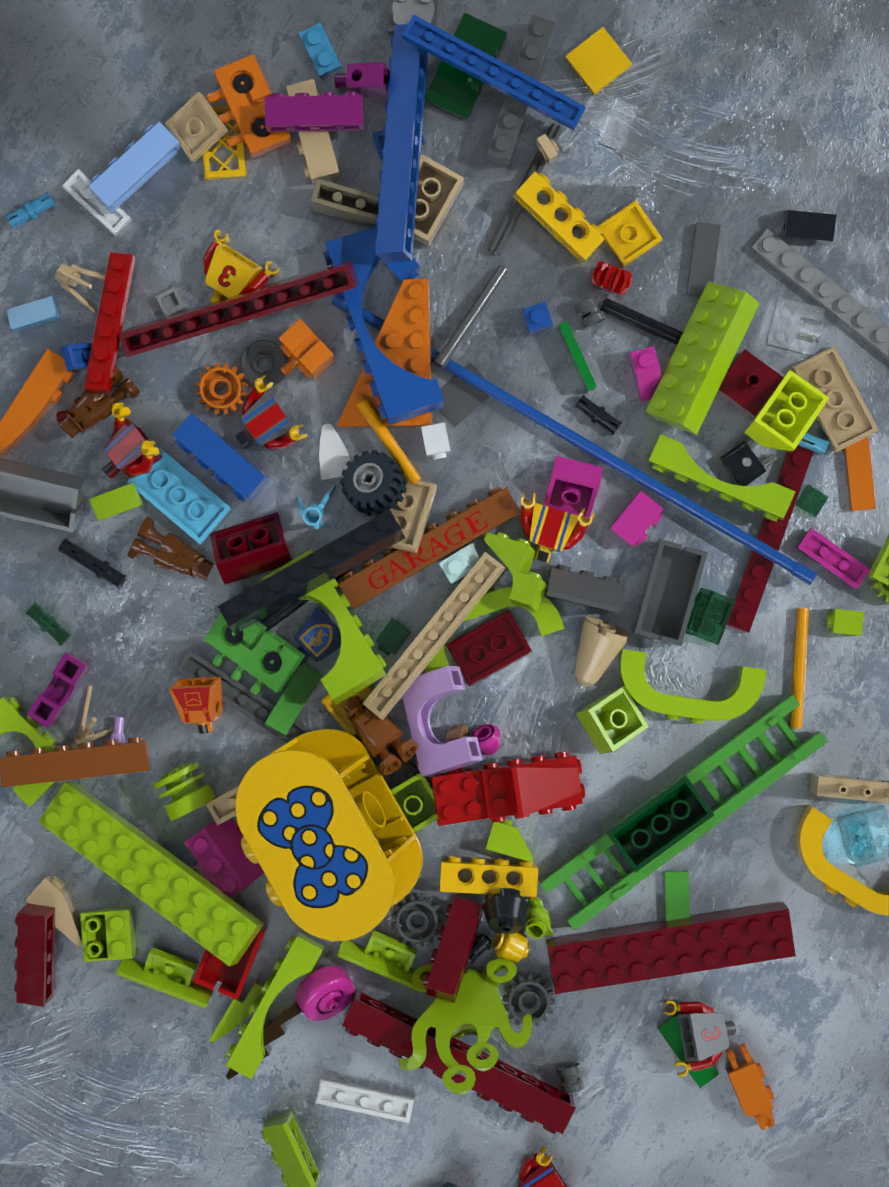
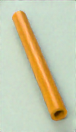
(799, 666)

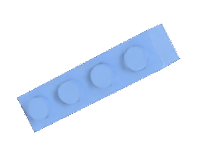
(134, 167)

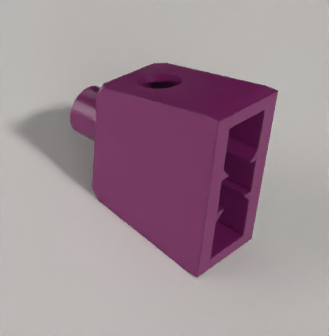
(365, 79)

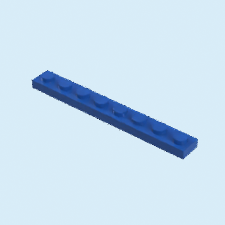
(493, 72)

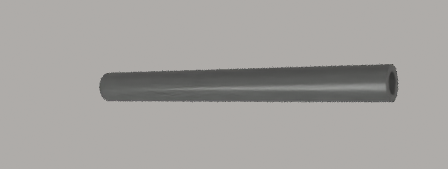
(471, 316)

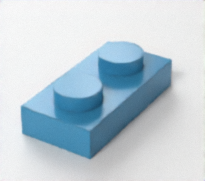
(320, 50)

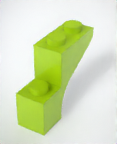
(518, 556)

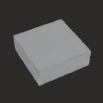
(170, 302)

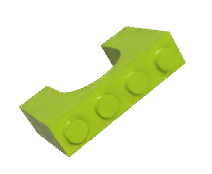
(15, 719)

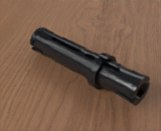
(116, 578)

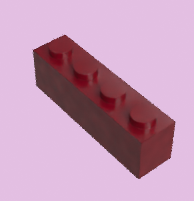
(454, 949)
(35, 954)

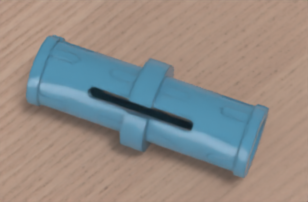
(30, 210)

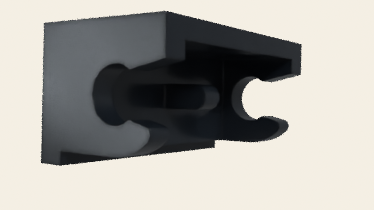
(809, 225)

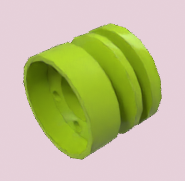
(184, 790)

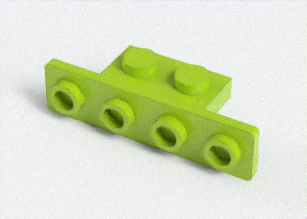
(384, 957)
(168, 975)

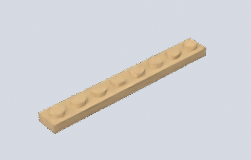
(434, 635)

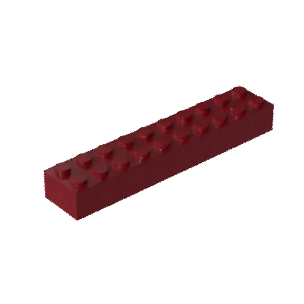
(670, 947)
(501, 1083)

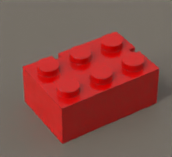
(232, 977)

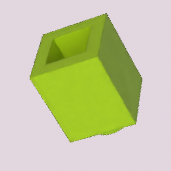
(845, 622)

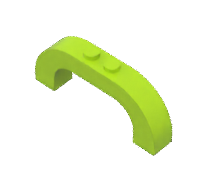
(547, 618)
(740, 700)

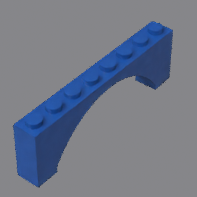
(399, 391)

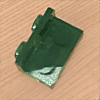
(710, 615)

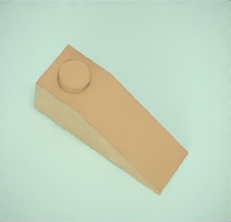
(53, 894)

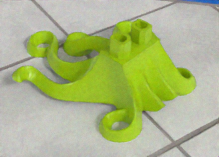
(476, 1011)

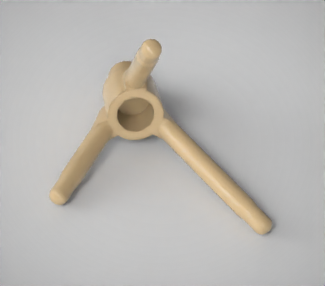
(84, 732)

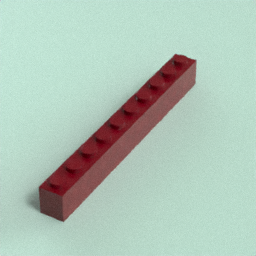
(239, 308)

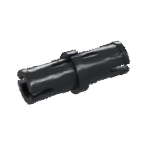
(598, 414)

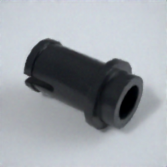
(479, 946)

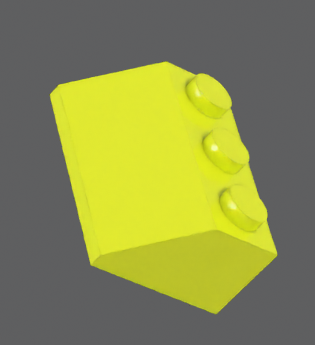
(787, 414)

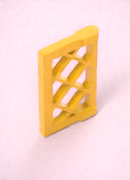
(239, 152)

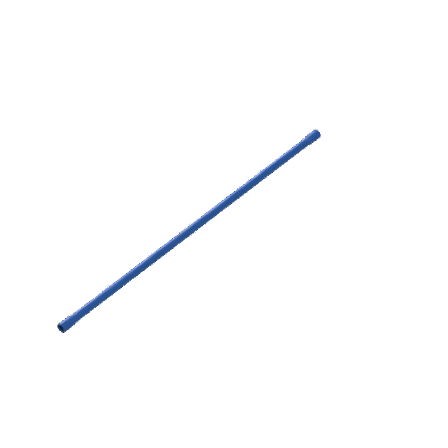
(795, 568)

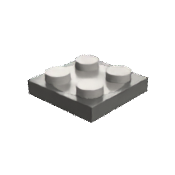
(402, 11)

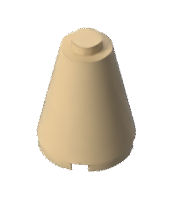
(597, 649)

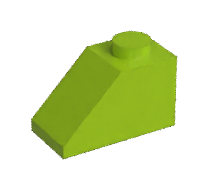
(506, 839)

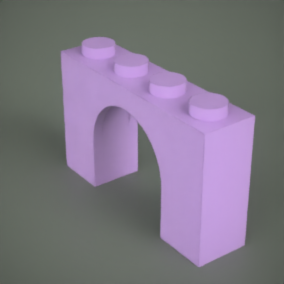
(419, 700)

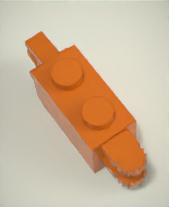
(750, 1089)

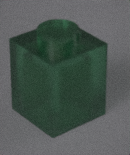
(393, 637)

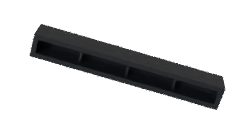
(311, 572)

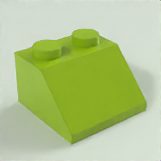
(612, 720)

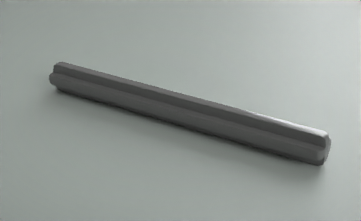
(515, 208)

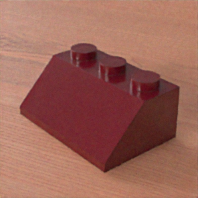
(250, 548)

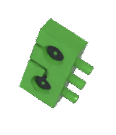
(257, 652)

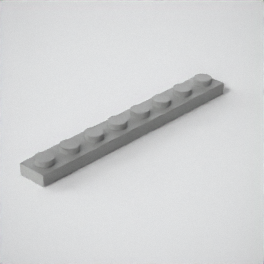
(823, 291)

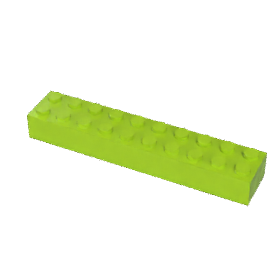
(151, 873)

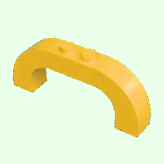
(809, 845)

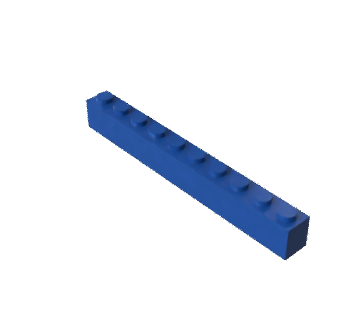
(401, 150)

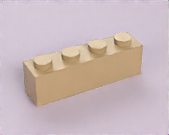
(315, 144)

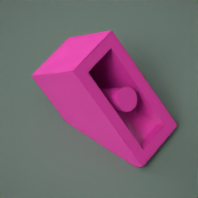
(645, 372)

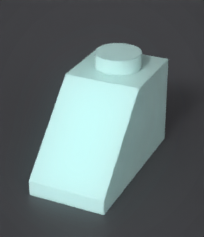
(463, 561)

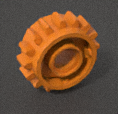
(210, 382)

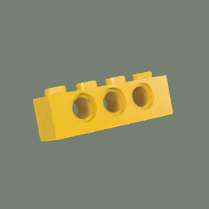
(544, 214)
(477, 885)

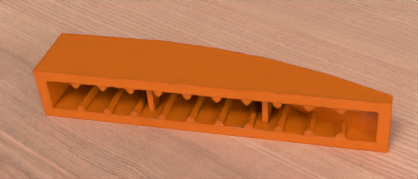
(34, 400)

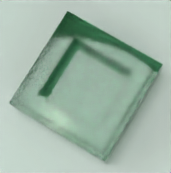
(811, 500)

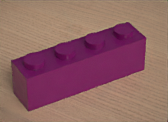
(314, 113)

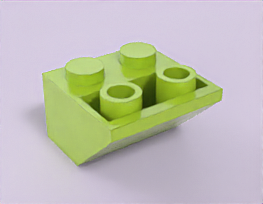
(108, 934)

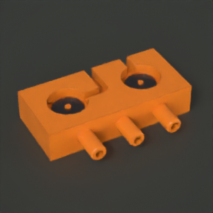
(245, 94)

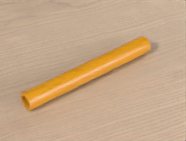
(389, 441)

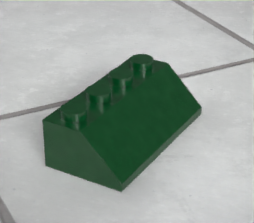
(660, 823)

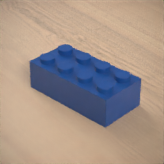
(218, 455)

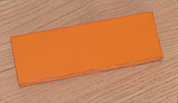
(860, 476)

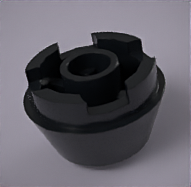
(506, 911)

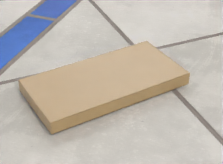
(845, 414)

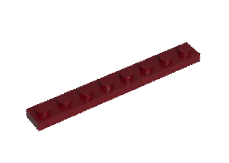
(771, 533)

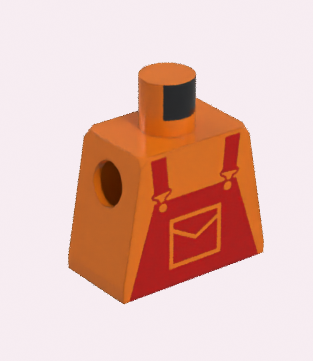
(198, 701)

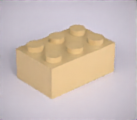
(435, 196)

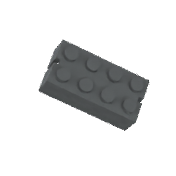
(41, 495)
(669, 592)

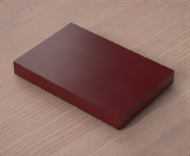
(489, 648)

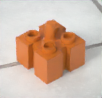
(305, 351)

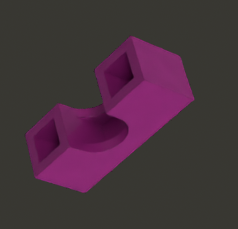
(60, 690)

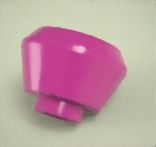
(488, 738)

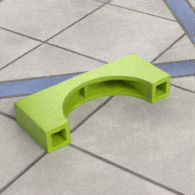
(356, 663)

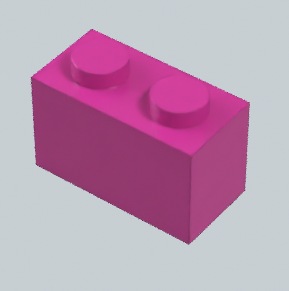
(636, 519)

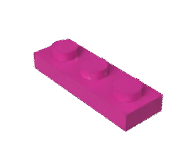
(833, 558)

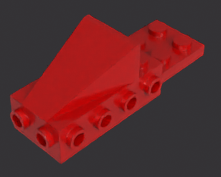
(509, 789)

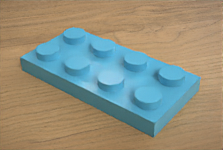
(182, 497)

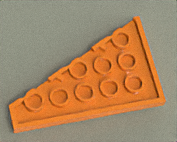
(404, 342)

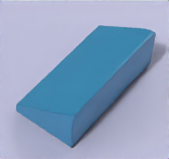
(33, 314)

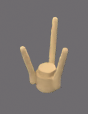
(70, 277)

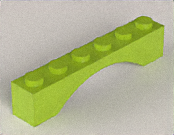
(768, 498)
(250, 1049)

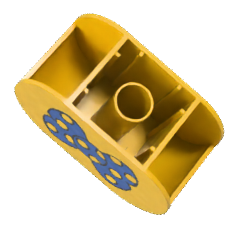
(327, 834)

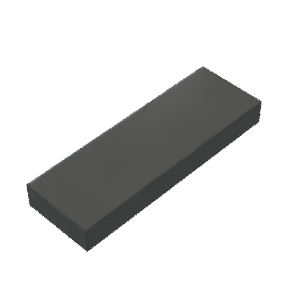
(703, 257)

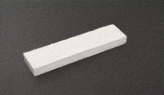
(364, 1100)

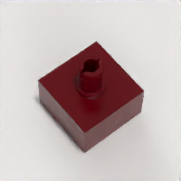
(748, 384)

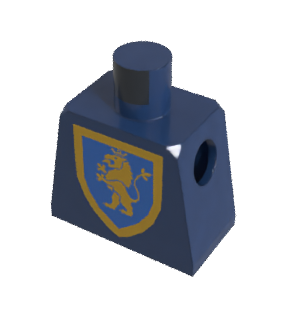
(318, 636)

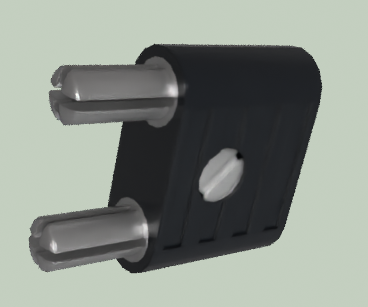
(744, 464)

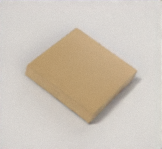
(196, 126)

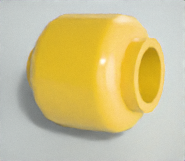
(511, 946)

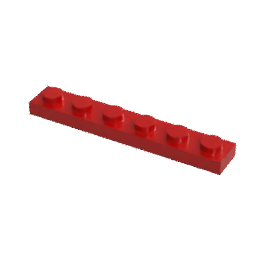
(109, 322)

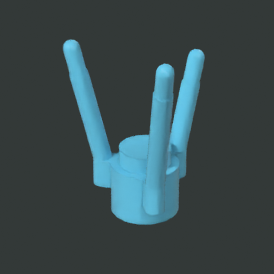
(314, 512)

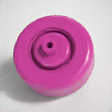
(324, 993)

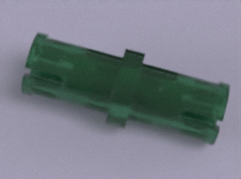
(48, 624)

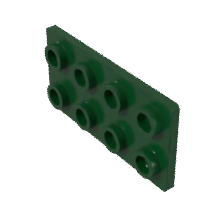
(455, 89)

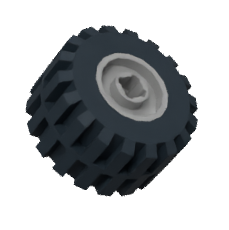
(373, 483)

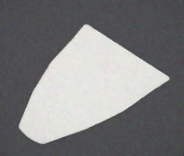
(332, 453)

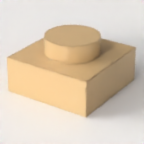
(547, 148)

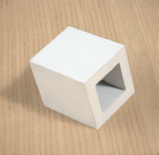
(436, 441)

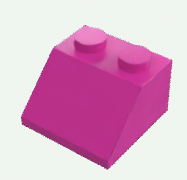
(573, 486)

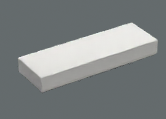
(78, 187)

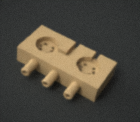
(849, 787)

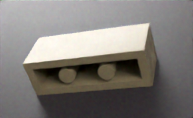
(345, 203)

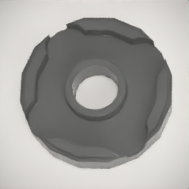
(258, 350)

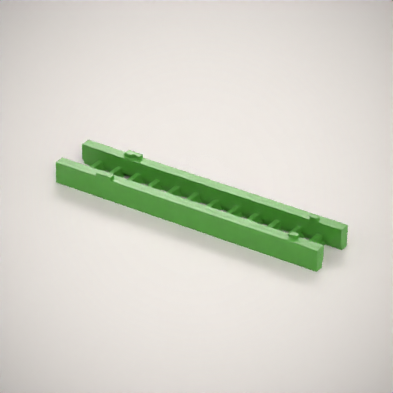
(725, 807)

